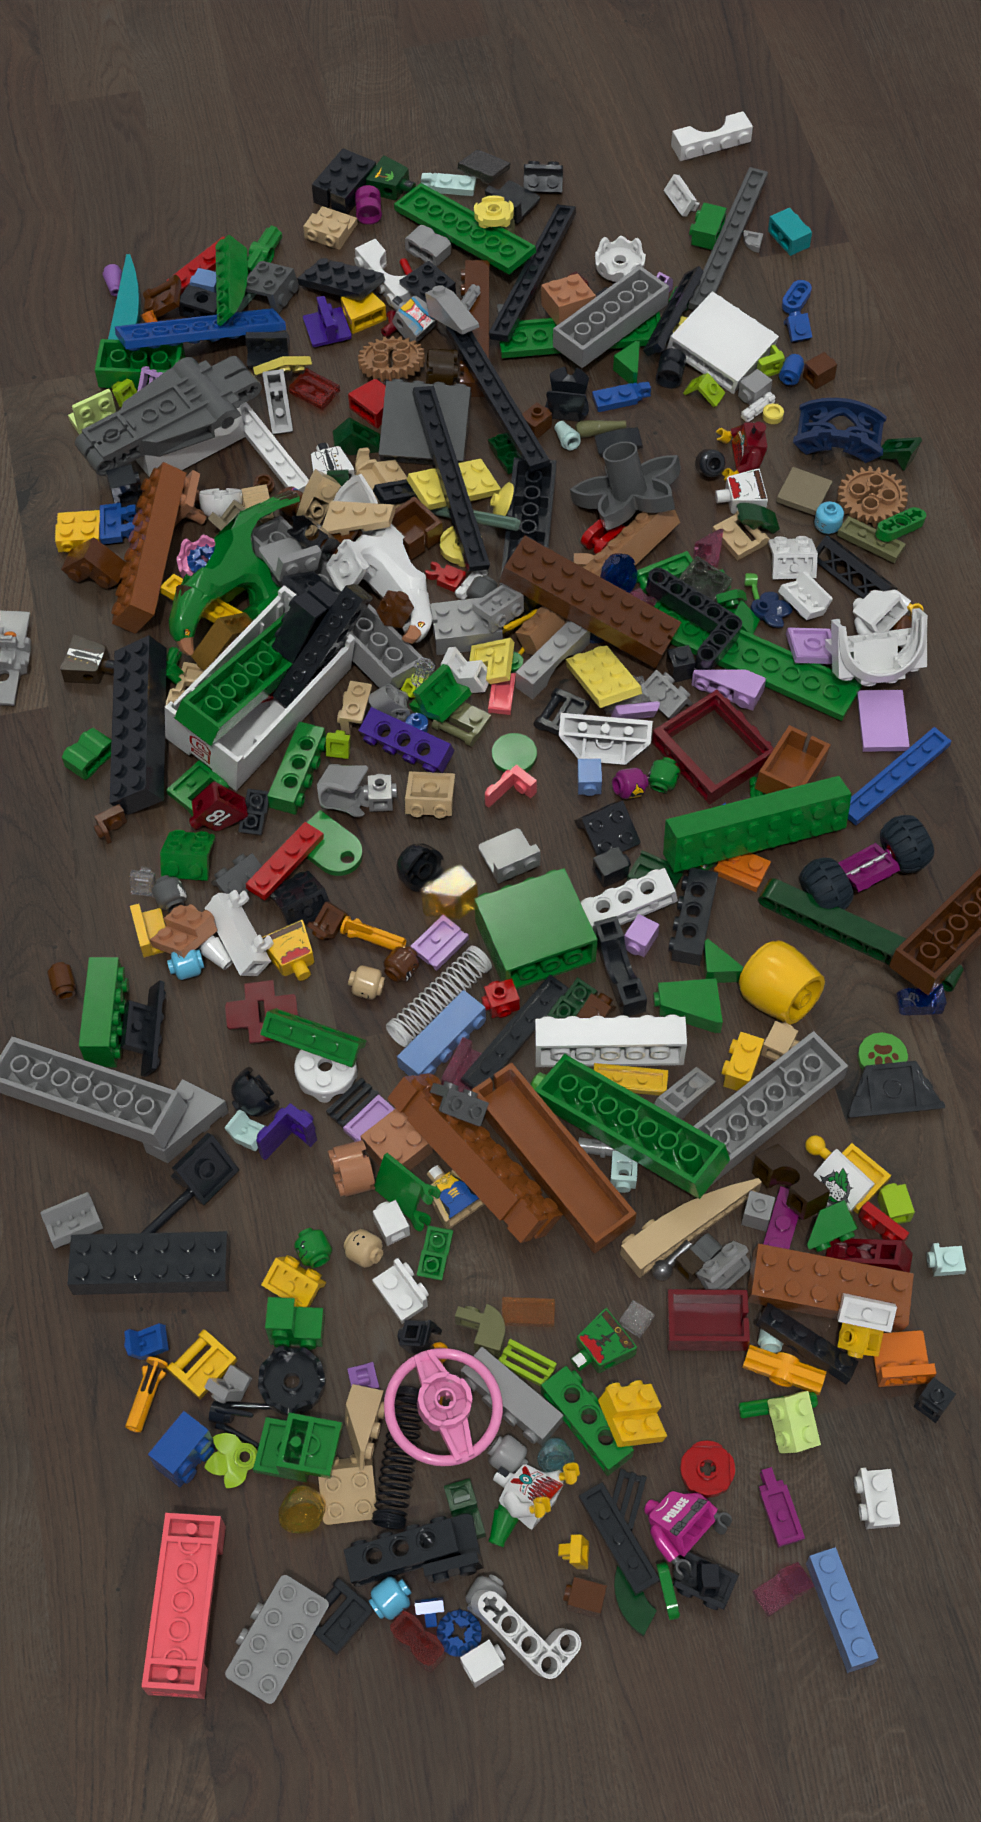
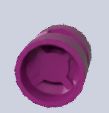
(368, 204)

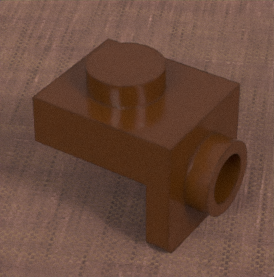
(328, 921)
(597, 1006)

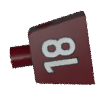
(217, 808)

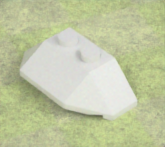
(605, 737)

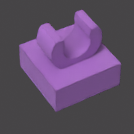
(364, 1376)

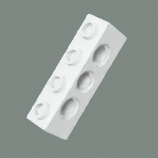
(642, 904)

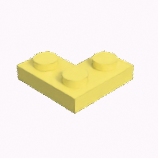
(287, 363)
(497, 657)

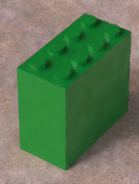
(535, 929)

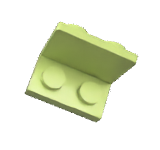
(92, 410)

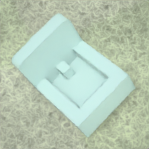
(244, 1130)

